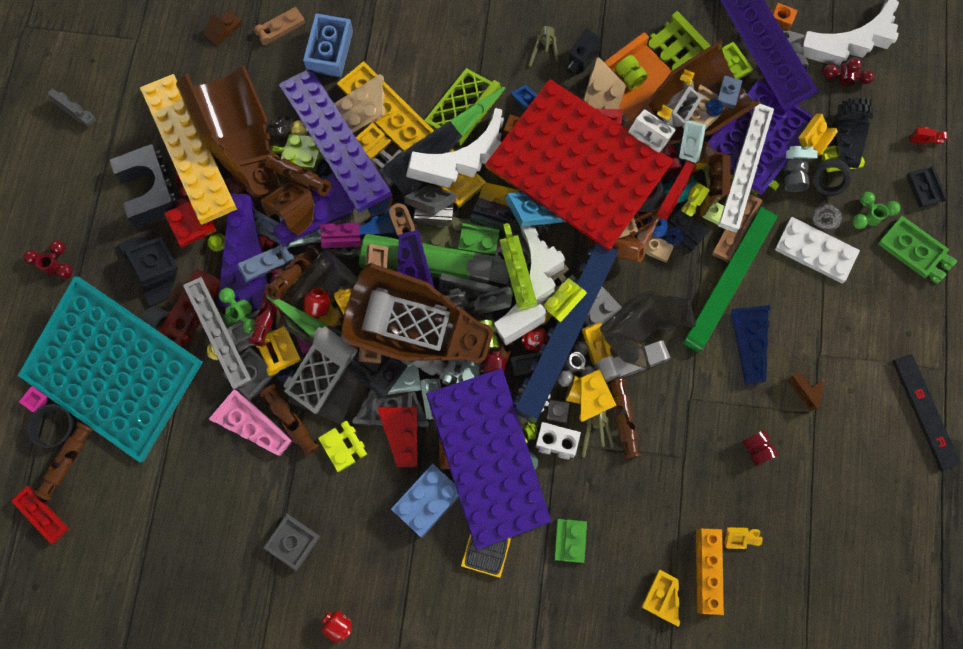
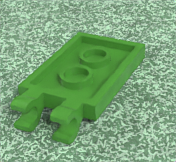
(917, 250)

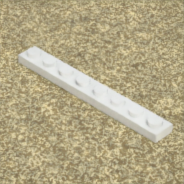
(746, 168)

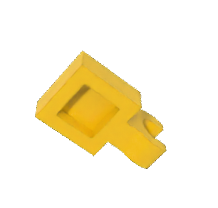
(739, 538)

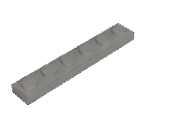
(217, 333)

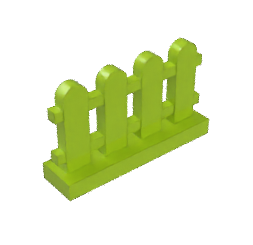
(688, 37)
(517, 270)

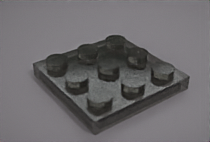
(340, 397)

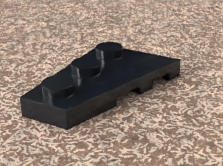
(851, 141)

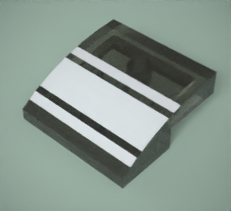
(442, 218)

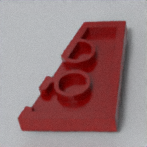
(402, 433)

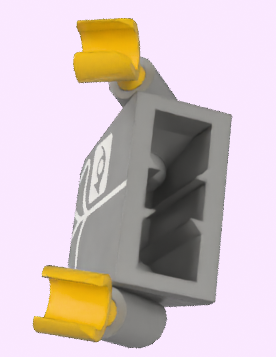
(682, 104)

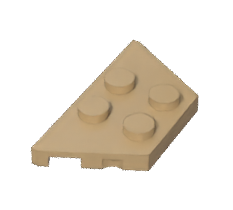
(604, 87)
(363, 105)

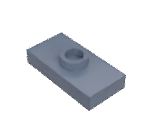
(729, 92)

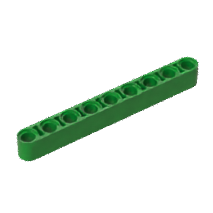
(730, 280)

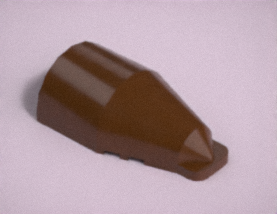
(708, 70)
(232, 128)
(463, 337)

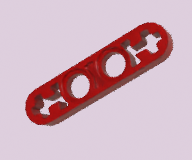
(676, 190)

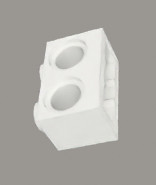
(651, 131)
(558, 435)

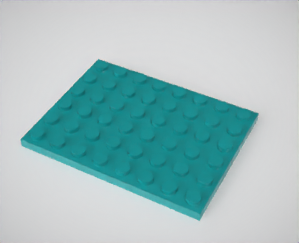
(109, 369)

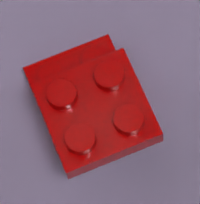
(186, 224)

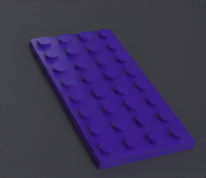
(488, 458)

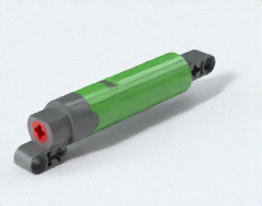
(441, 260)

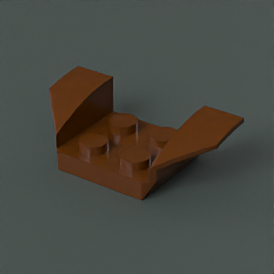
(719, 174)
(292, 204)

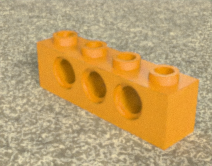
(709, 571)

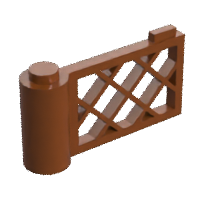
(633, 248)

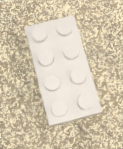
(817, 250)

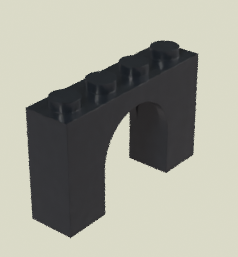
(159, 199)

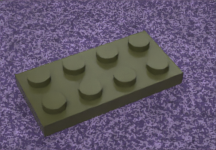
(443, 235)

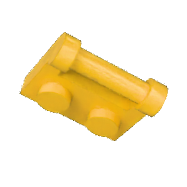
(284, 350)

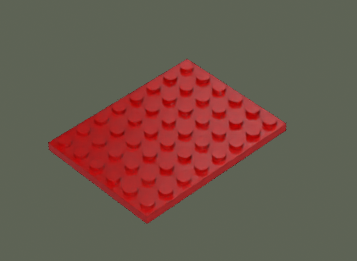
(579, 164)

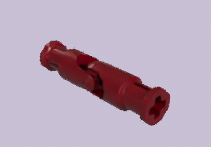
(264, 318)

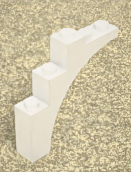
(837, 47)
(444, 168)
(544, 264)

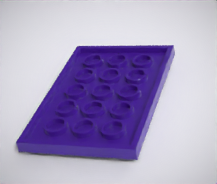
(781, 135)

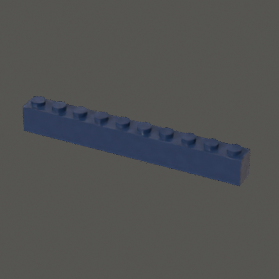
(564, 335)

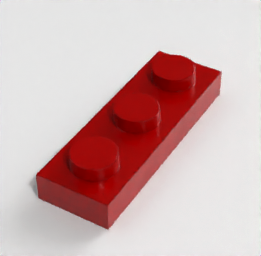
(40, 515)

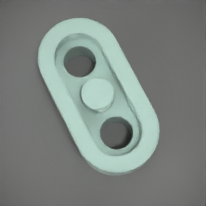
(804, 153)

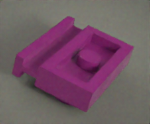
(340, 235)

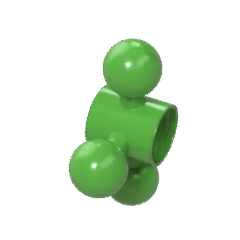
(867, 199)
(236, 311)

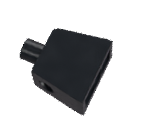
(583, 51)

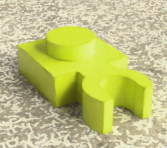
(696, 197)

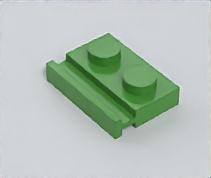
(478, 239)
(570, 540)

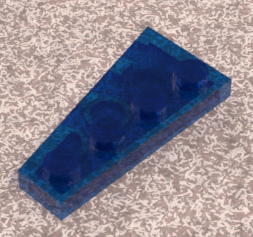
(751, 334)

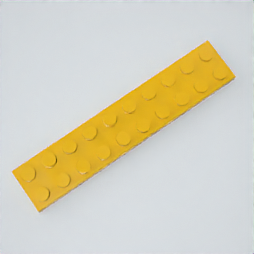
(407, 128)
(190, 156)

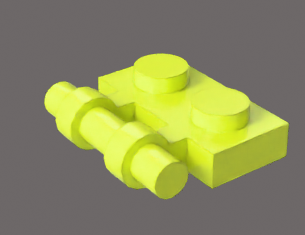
(338, 451)

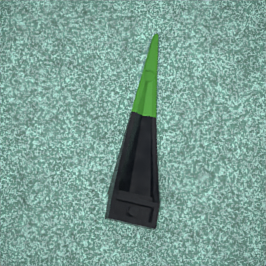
(437, 142)
(376, 376)

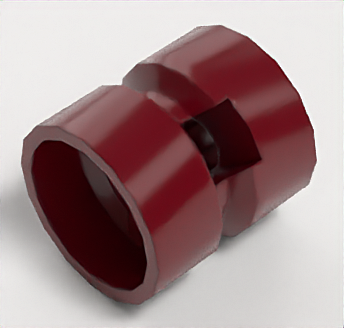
(676, 167)
(760, 448)

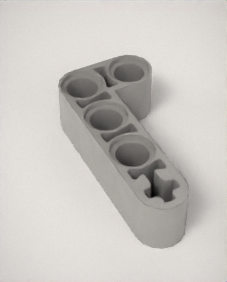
(615, 368)

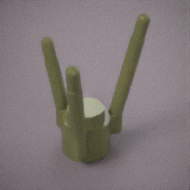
(546, 38)
(598, 421)

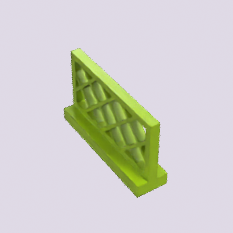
(492, 87)

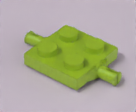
(301, 151)

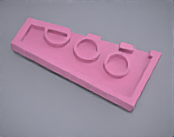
(249, 422)

